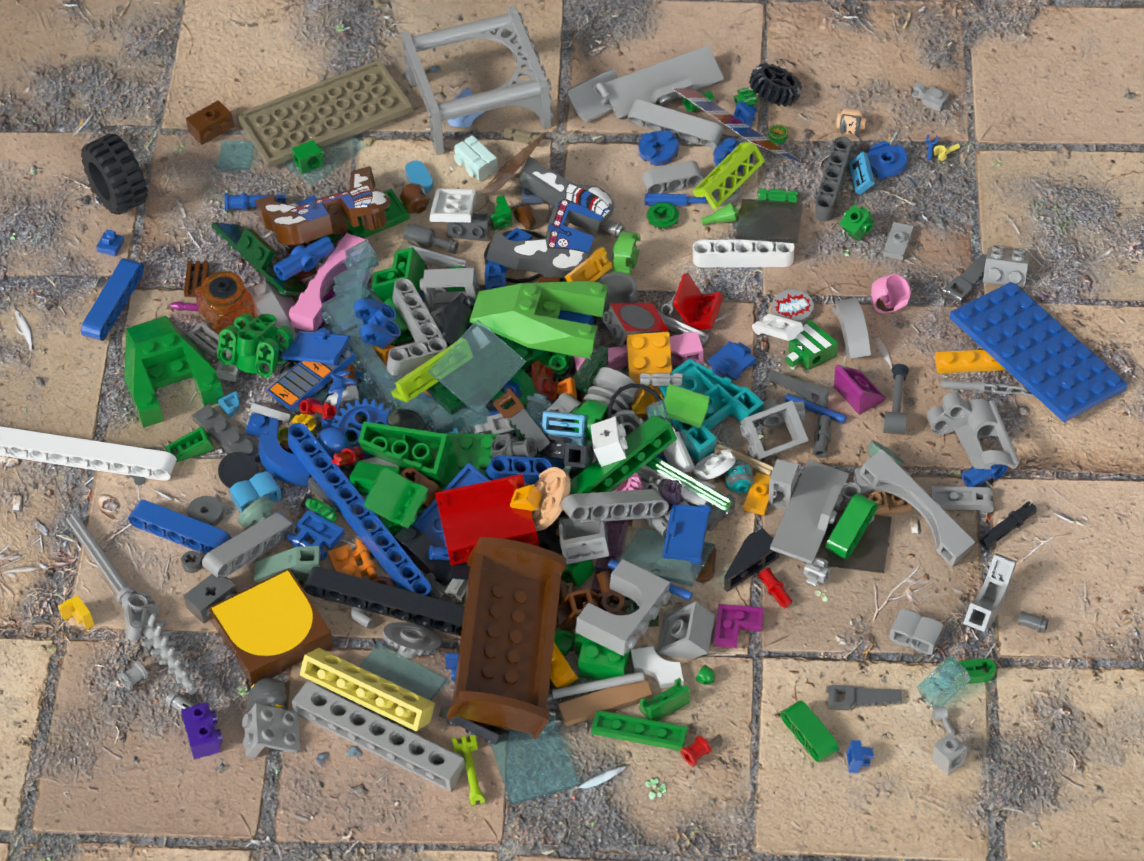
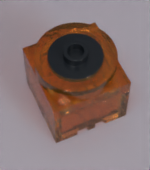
(223, 299)

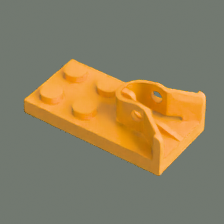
(650, 355)

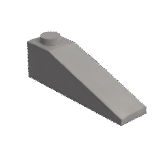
(269, 301)

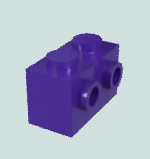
(201, 730)

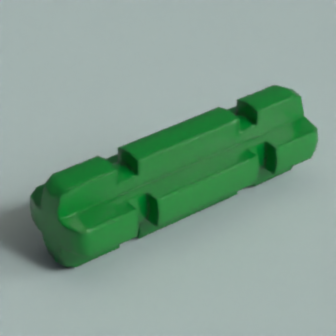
(777, 195)

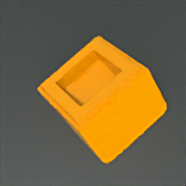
(526, 498)

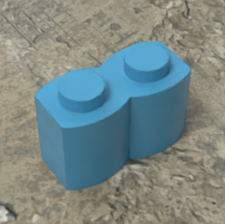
(246, 492)

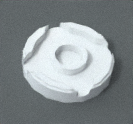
(714, 465)

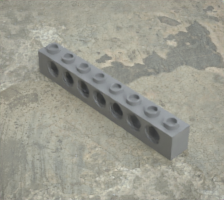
(423, 765)

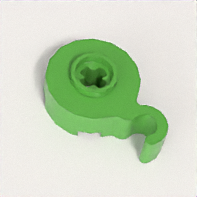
(625, 252)

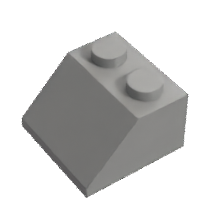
(686, 632)

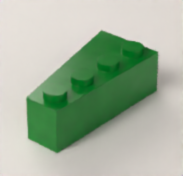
(408, 448)

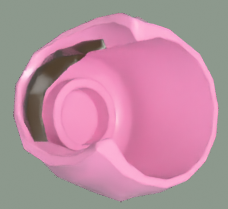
(890, 293)

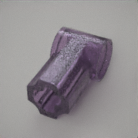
(672, 492)

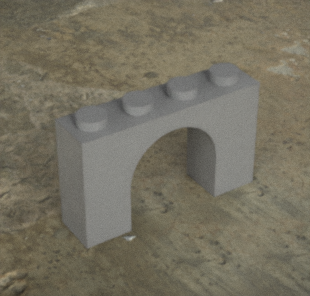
(622, 631)

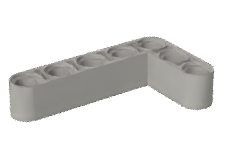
(421, 326)

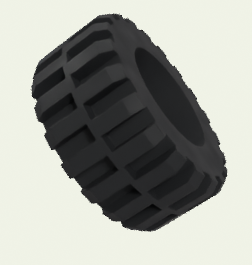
(114, 174)

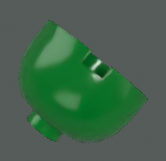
(595, 411)

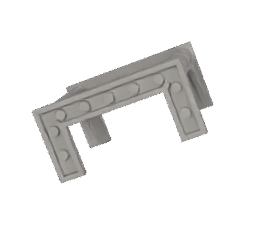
(504, 29)

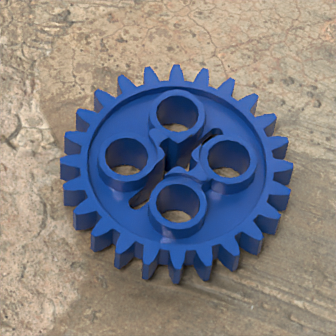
(370, 411)

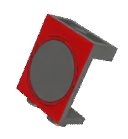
(632, 319)

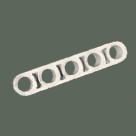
(742, 253)

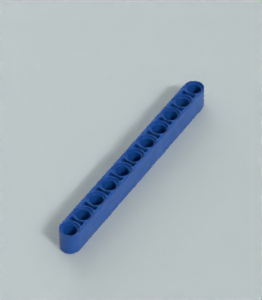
(313, 457)

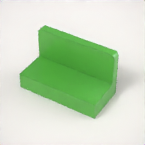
(686, 405)

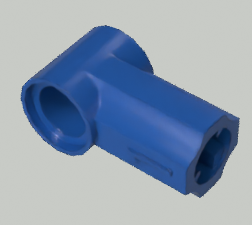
(976, 477)

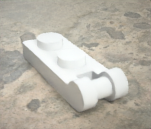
(778, 327)

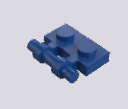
(319, 529)

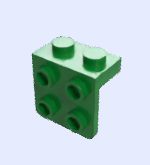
(395, 498)

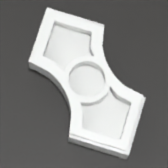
(652, 664)

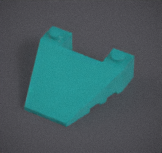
(724, 401)

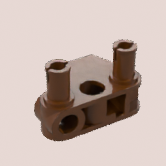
(570, 603)

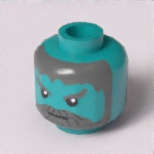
(739, 477)

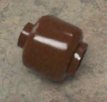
(414, 198)

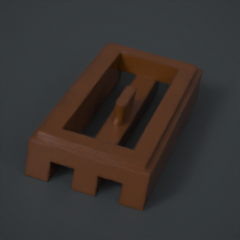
(197, 266)

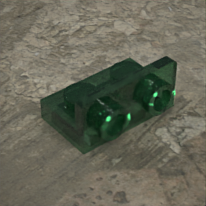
(589, 368)

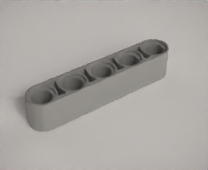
(680, 124)
(614, 505)
(248, 545)

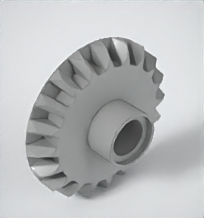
(411, 639)

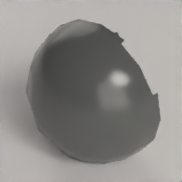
(621, 288)

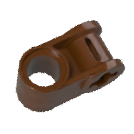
(416, 477)

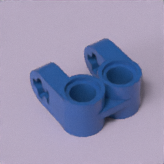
(381, 328)

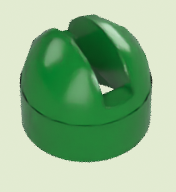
(705, 675)

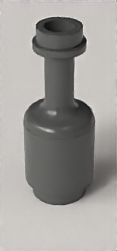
(426, 236)

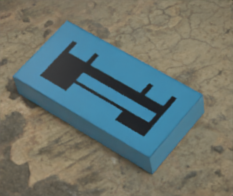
(861, 173)

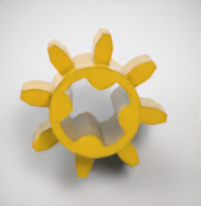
(307, 420)

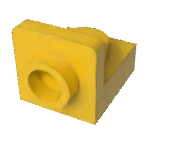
(76, 608)

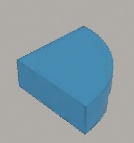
(230, 403)

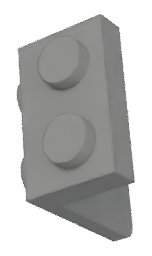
(1006, 266)
(271, 729)

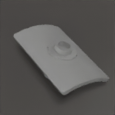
(592, 97)

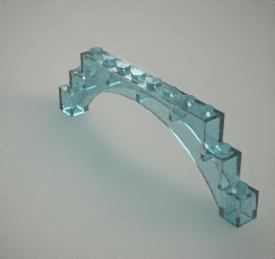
(341, 315)

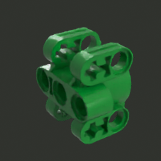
(254, 343)

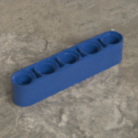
(112, 299)
(177, 527)

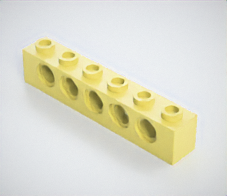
(367, 689)

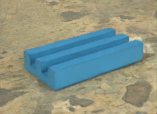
(581, 425)

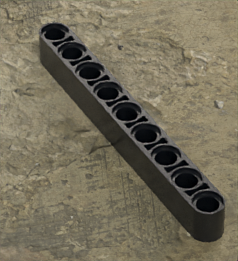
(385, 600)

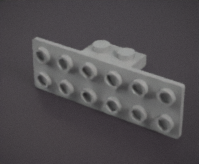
(655, 83)
(810, 511)

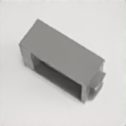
(447, 278)
(793, 424)
(574, 549)

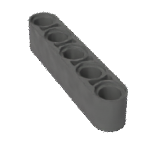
(833, 179)

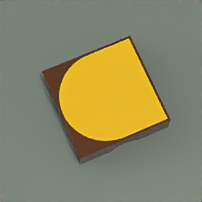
(270, 626)

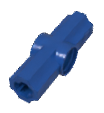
(303, 258)

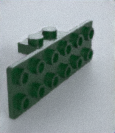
(259, 254)

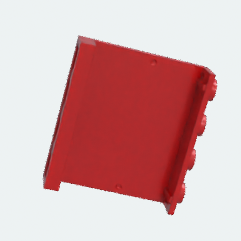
(483, 512)

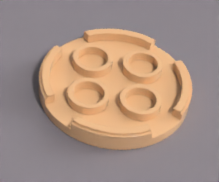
(554, 487)

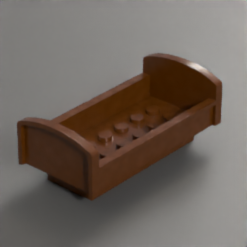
(508, 635)

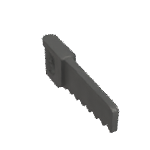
(966, 280)
(809, 391)
(861, 696)

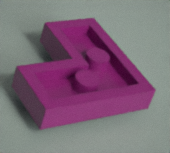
(735, 618)

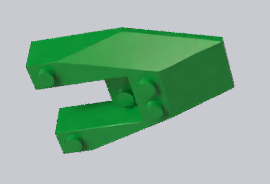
(162, 355)

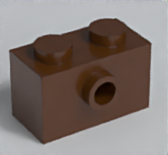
(209, 122)

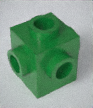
(857, 222)

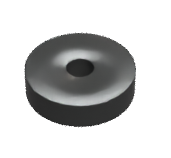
(206, 504)

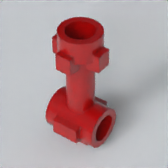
(311, 406)

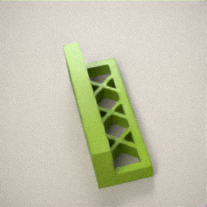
(724, 170)
(417, 380)

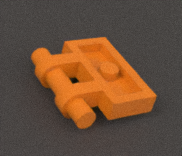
(345, 560)

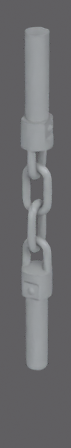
(979, 387)

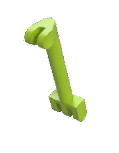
(466, 748)

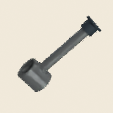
(896, 421)

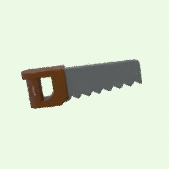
(521, 419)

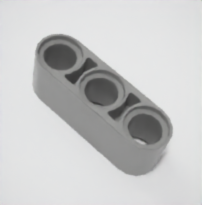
(672, 178)

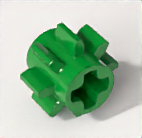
(747, 96)

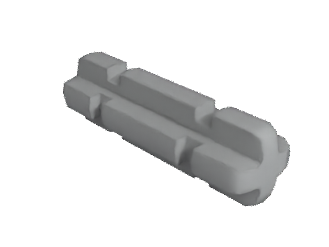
(661, 379)

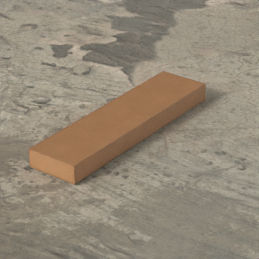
(603, 700)

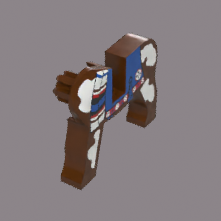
(327, 214)

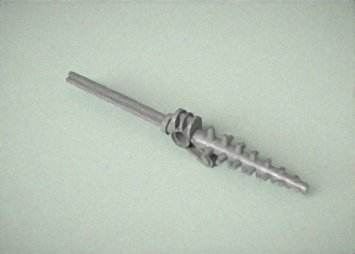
(139, 609)

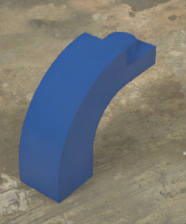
(277, 460)

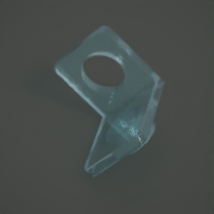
(658, 409)

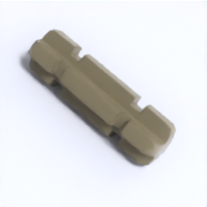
(520, 136)

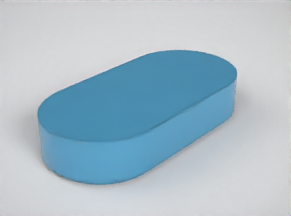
(418, 174)

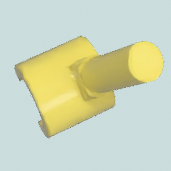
(942, 151)

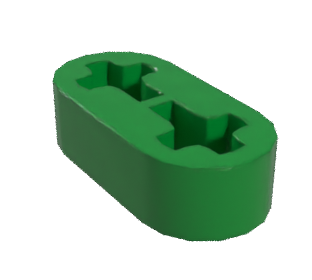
(975, 670)

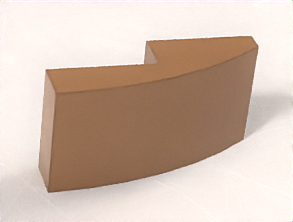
(888, 503)

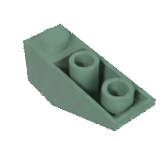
(297, 559)

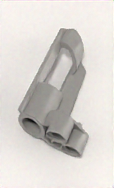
(971, 422)

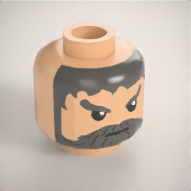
(850, 122)

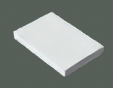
(453, 205)

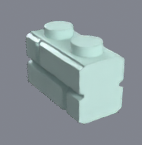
(475, 158)

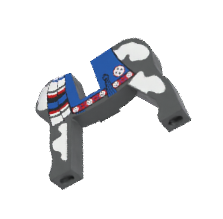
(563, 246)

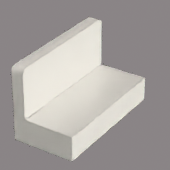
(678, 455)

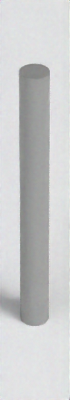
(597, 685)

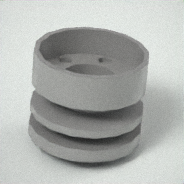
(606, 384)

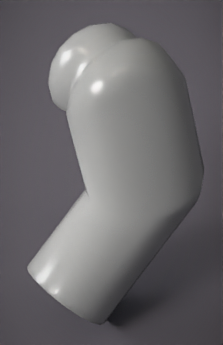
(360, 617)

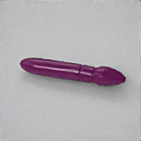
(180, 306)

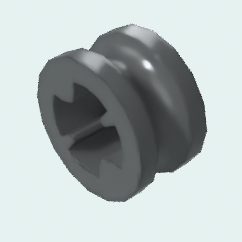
(188, 566)

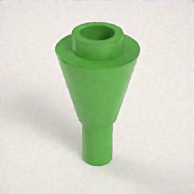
(725, 214)

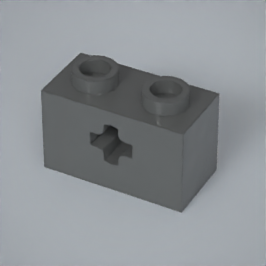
(207, 594)

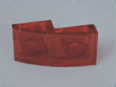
(543, 381)

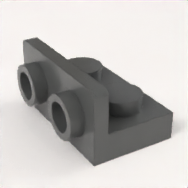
(473, 230)

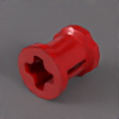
(695, 750)

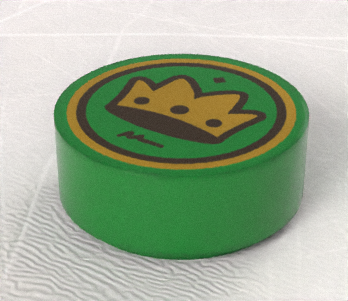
(778, 134)

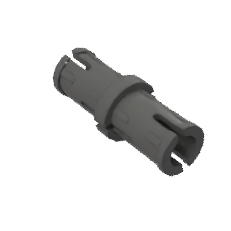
(822, 436)

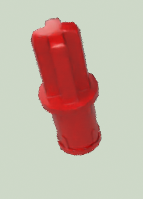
(348, 456)
(775, 587)

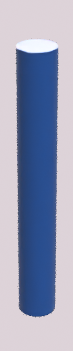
(817, 408)

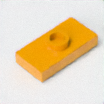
(758, 495)

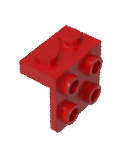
(694, 307)

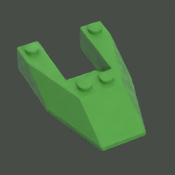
(532, 311)

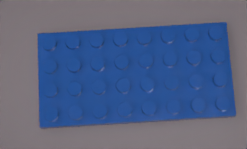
(1038, 351)

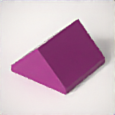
(856, 389)

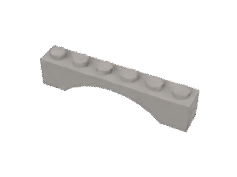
(886, 475)

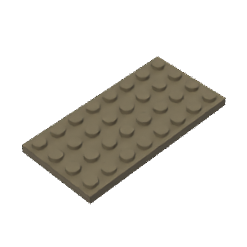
(324, 112)

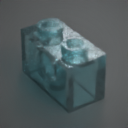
(943, 682)

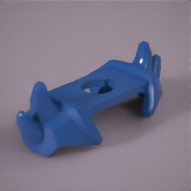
(339, 385)

